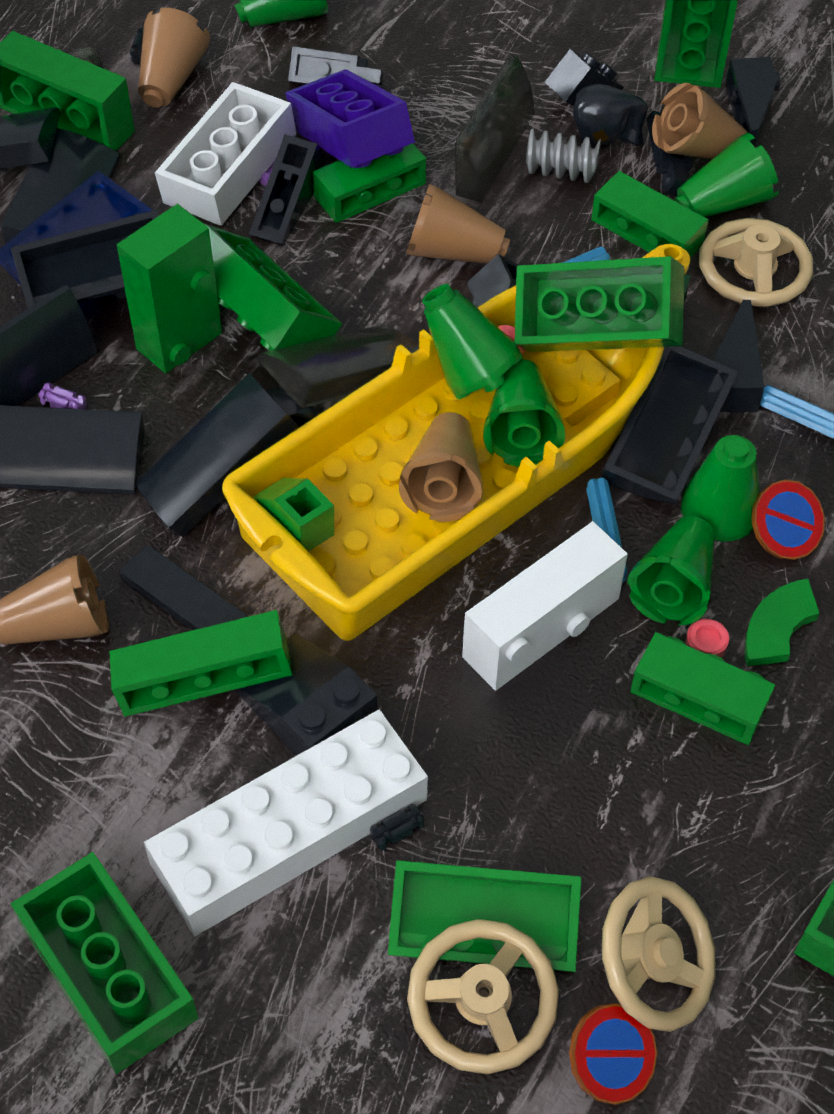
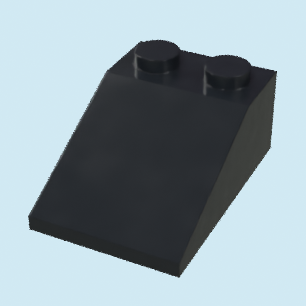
(314, 701)

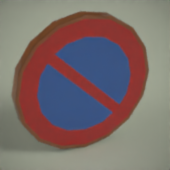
(788, 519)
(612, 1054)

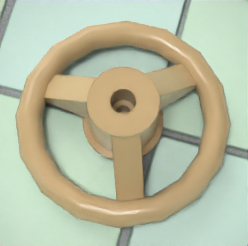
(754, 253)
(655, 952)
(483, 996)

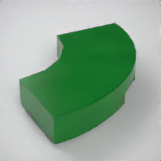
(776, 621)

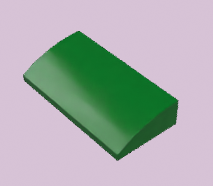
(441, 895)

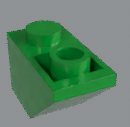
(300, 510)

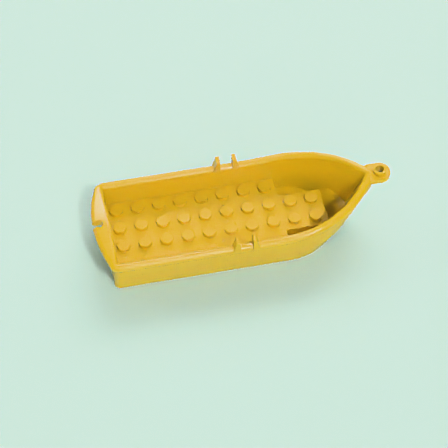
(363, 442)

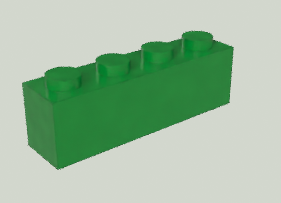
(199, 663)

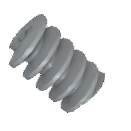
(562, 156)

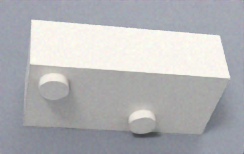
(225, 153)
(543, 605)

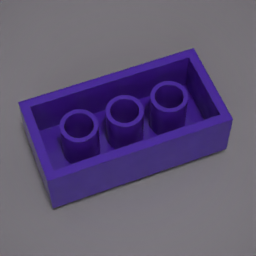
(351, 118)

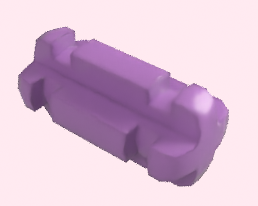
(61, 397)

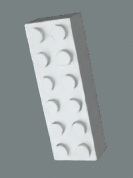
(285, 822)

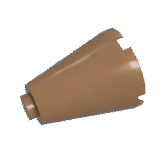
(169, 54)
(694, 124)
(455, 231)
(443, 471)
(55, 606)

